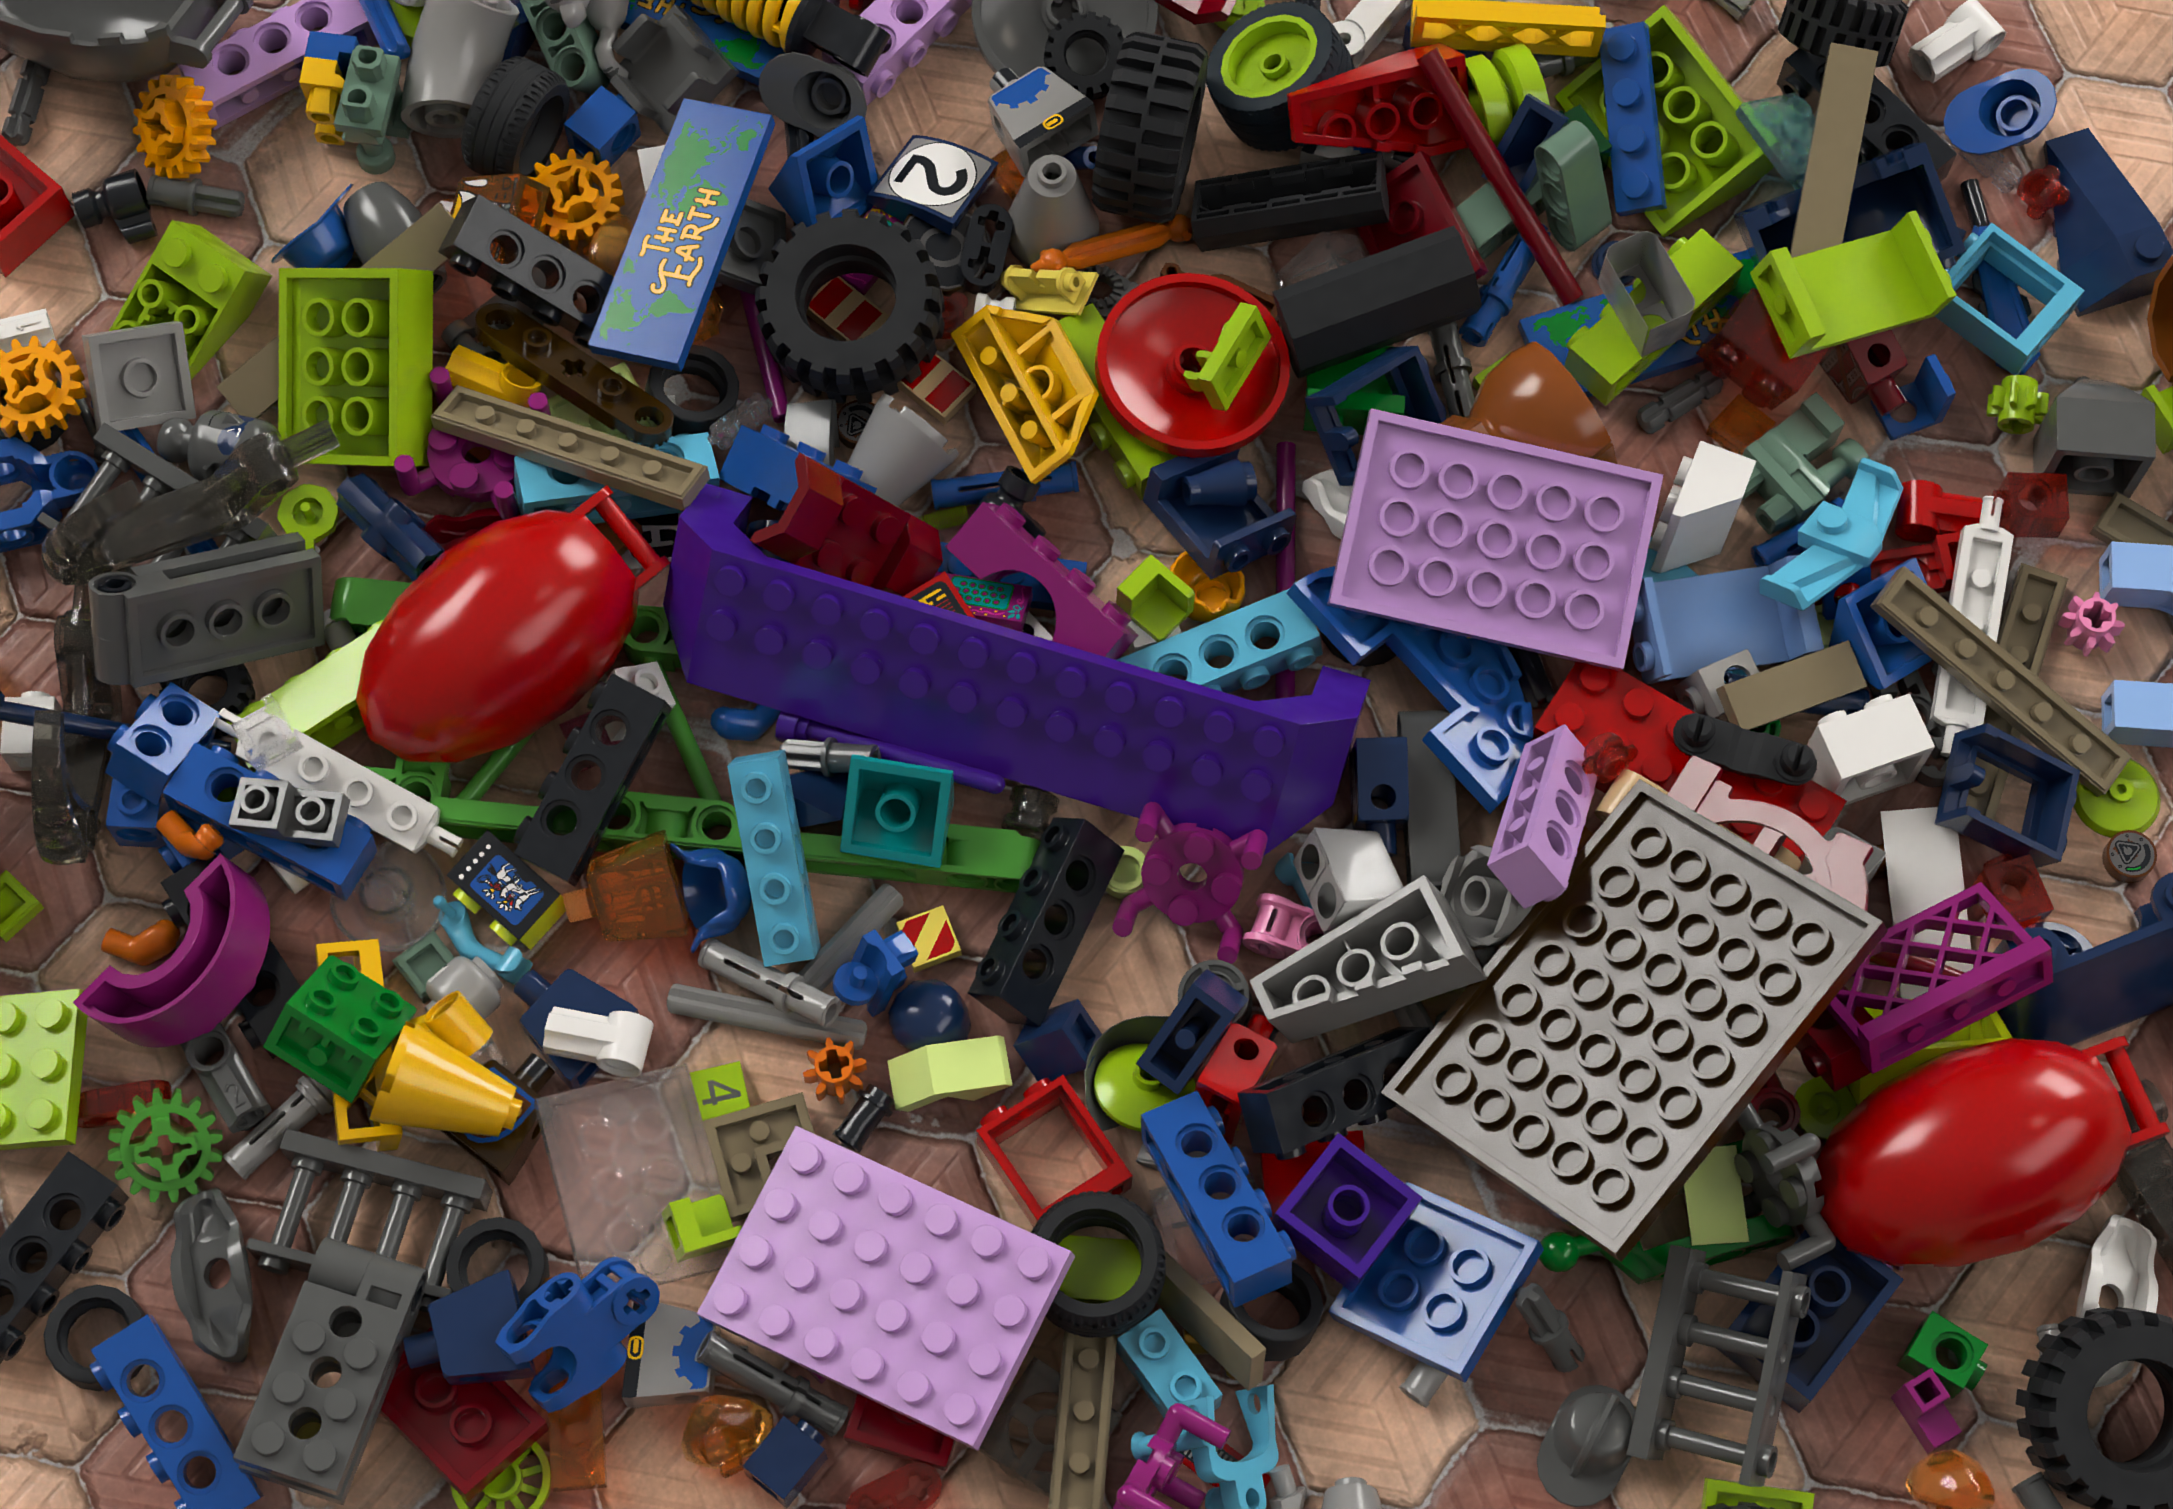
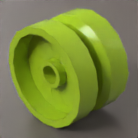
(1501, 85)

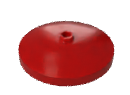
(1152, 343)

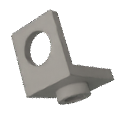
(1699, 689)

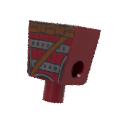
(1868, 368)

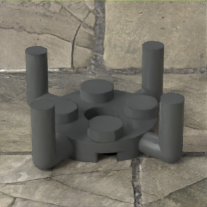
(1783, 1181)

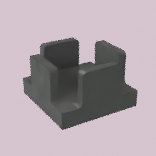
(669, 63)

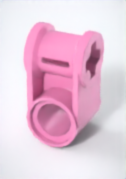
(1290, 929)

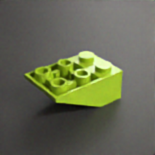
(198, 283)

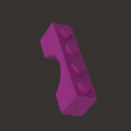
(997, 546)

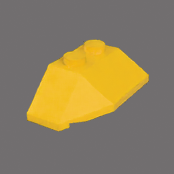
(1029, 383)

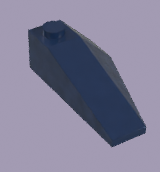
(2104, 229)

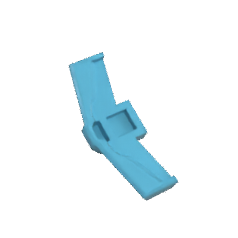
(1838, 539)

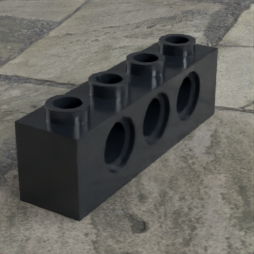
(1890, 120)
(524, 248)
(594, 808)
(1046, 921)
(272, 975)
(1275, 1106)
(37, 1229)

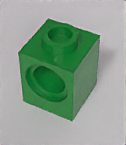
(1939, 1332)

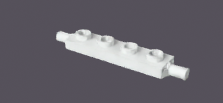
(1979, 596)
(374, 799)

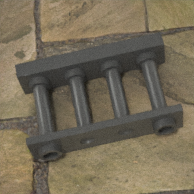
(160, 479)
(359, 1170)
(1667, 1380)

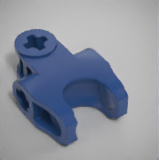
(584, 1327)

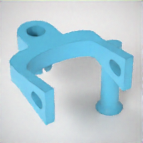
(1239, 1481)

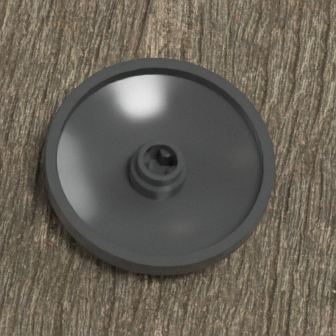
(1016, 31)

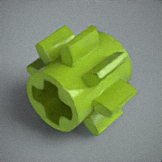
(2017, 404)

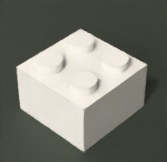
(1870, 748)

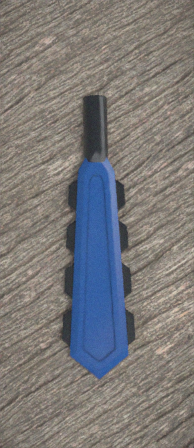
(1999, 294)

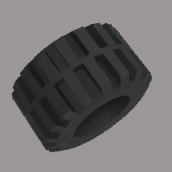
(1853, 23)

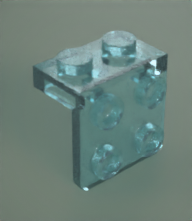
(1782, 131)

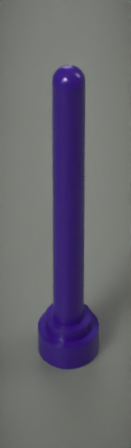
(800, 728)

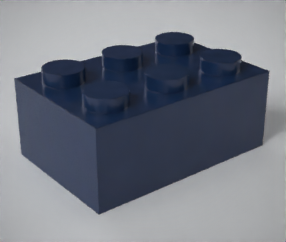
(1844, 1301)

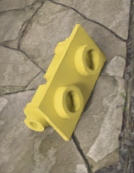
(1049, 290)

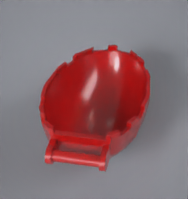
(503, 633)
(1981, 1151)

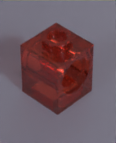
(2048, 495)
(2023, 875)

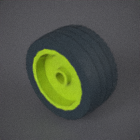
(1263, 61)

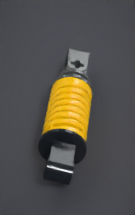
(807, 26)

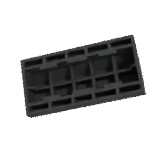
(1290, 201)
(1377, 301)

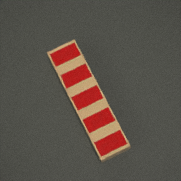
(853, 316)

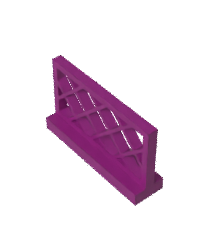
(1950, 1000)

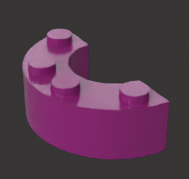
(202, 977)

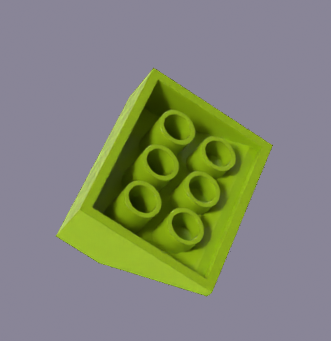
(1701, 139)
(360, 357)

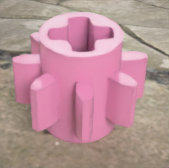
(2091, 624)

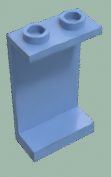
(1713, 616)

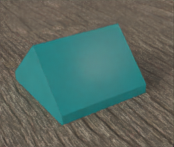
(897, 811)

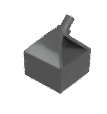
(2097, 437)

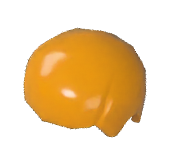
(1213, 596)

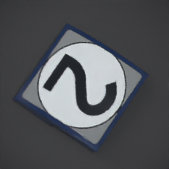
(933, 182)

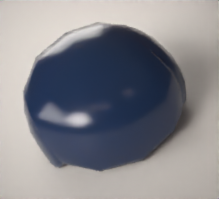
(928, 1015)

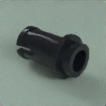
(864, 1117)

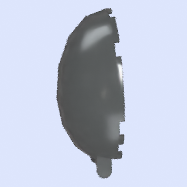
(116, 37)

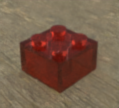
(1753, 356)

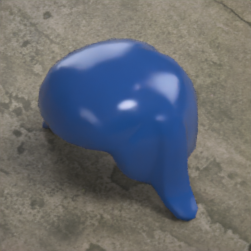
(713, 891)

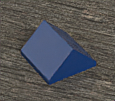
(828, 175)
(1877, 645)

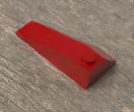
(1380, 107)

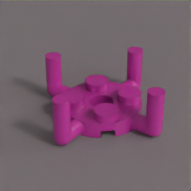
(449, 470)
(1186, 900)
(1164, 1462)

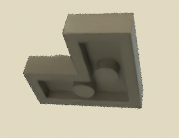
(745, 1143)

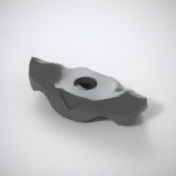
(205, 1235)

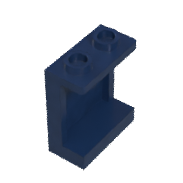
(1215, 535)

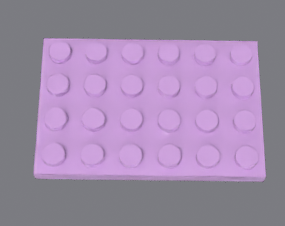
(1495, 540)
(887, 1287)

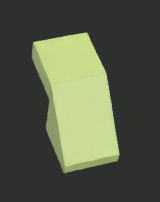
(949, 1069)

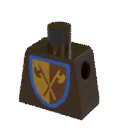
(511, 1149)

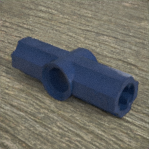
(388, 525)

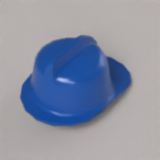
(2001, 112)
(321, 244)

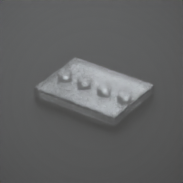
(618, 1163)

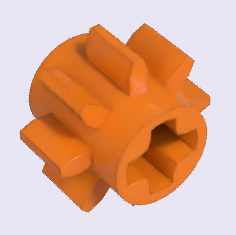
(830, 1055)

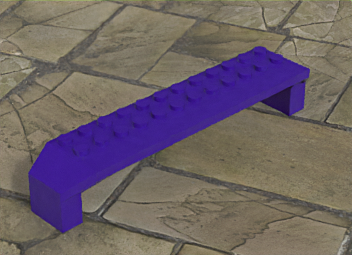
(996, 692)

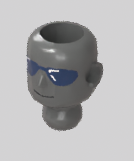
(208, 441)

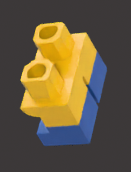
(323, 80)

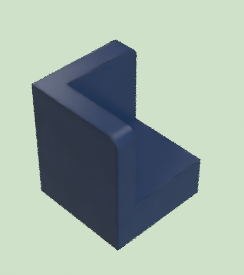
(1059, 1043)

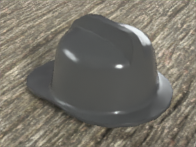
(811, 92)
(1586, 1446)

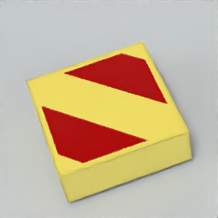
(932, 938)

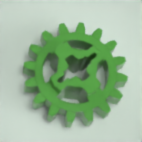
(188, 1141)

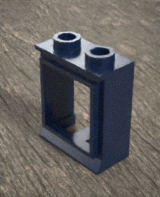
(1406, 375)
(2048, 804)

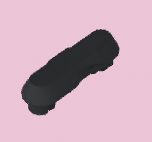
(1745, 751)

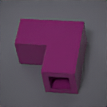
(1924, 1410)

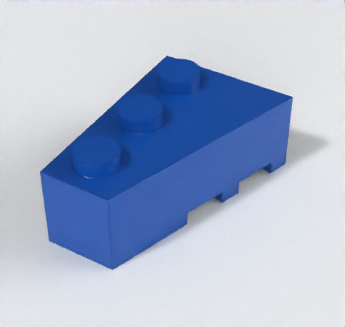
(766, 466)

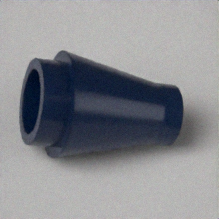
(1222, 485)

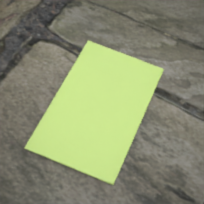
(1716, 1200)

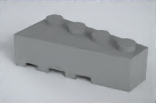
(1370, 965)

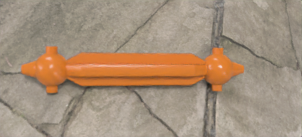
(1115, 245)

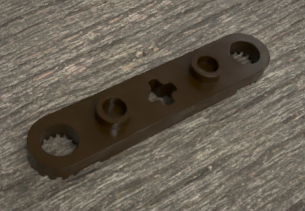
(599, 390)

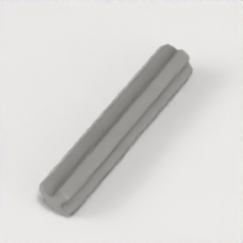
(843, 944)

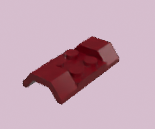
(852, 533)

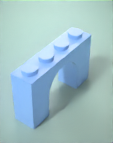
(2138, 578)

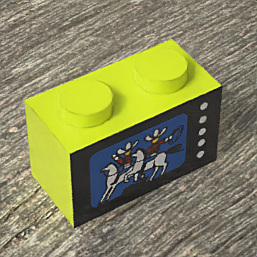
(508, 890)

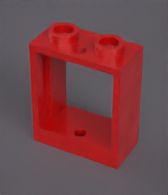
(1038, 1101)

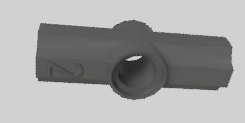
(228, 1080)

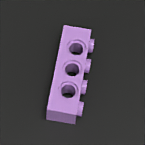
(907, 41)
(266, 73)
(1543, 818)

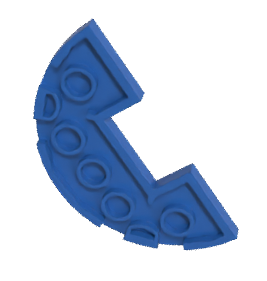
(1466, 675)

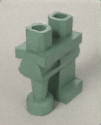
(372, 107)
(1784, 468)

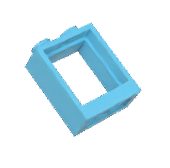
(2029, 273)

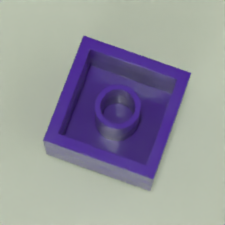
(1345, 1212)

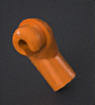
(187, 841)
(144, 947)

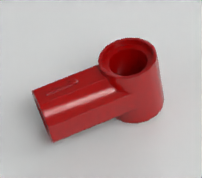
(1929, 512)

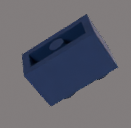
(1192, 1031)

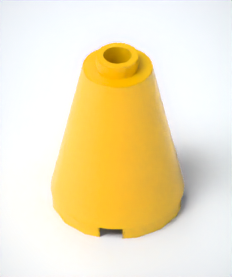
(442, 1089)

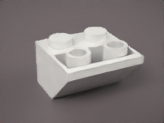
(1702, 508)

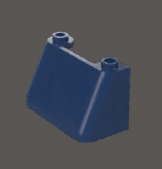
(1880, 198)
(2102, 984)

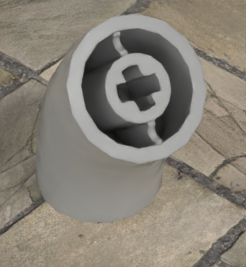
(451, 59)

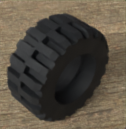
(1149, 127)
(837, 249)
(2059, 1402)

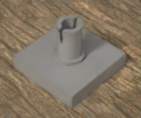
(139, 376)

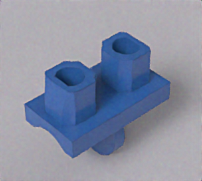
(875, 971)

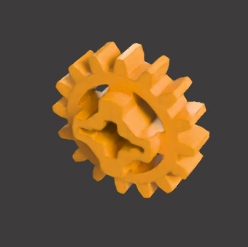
(174, 126)
(574, 203)
(31, 390)

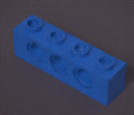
(194, 796)
(1242, 1268)
(147, 1344)

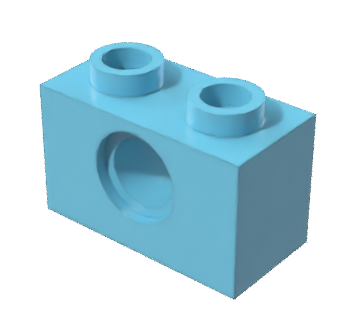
(1165, 1364)

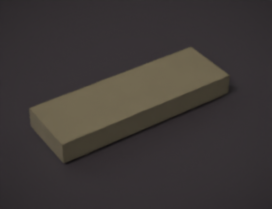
(1792, 687)
(1212, 1325)

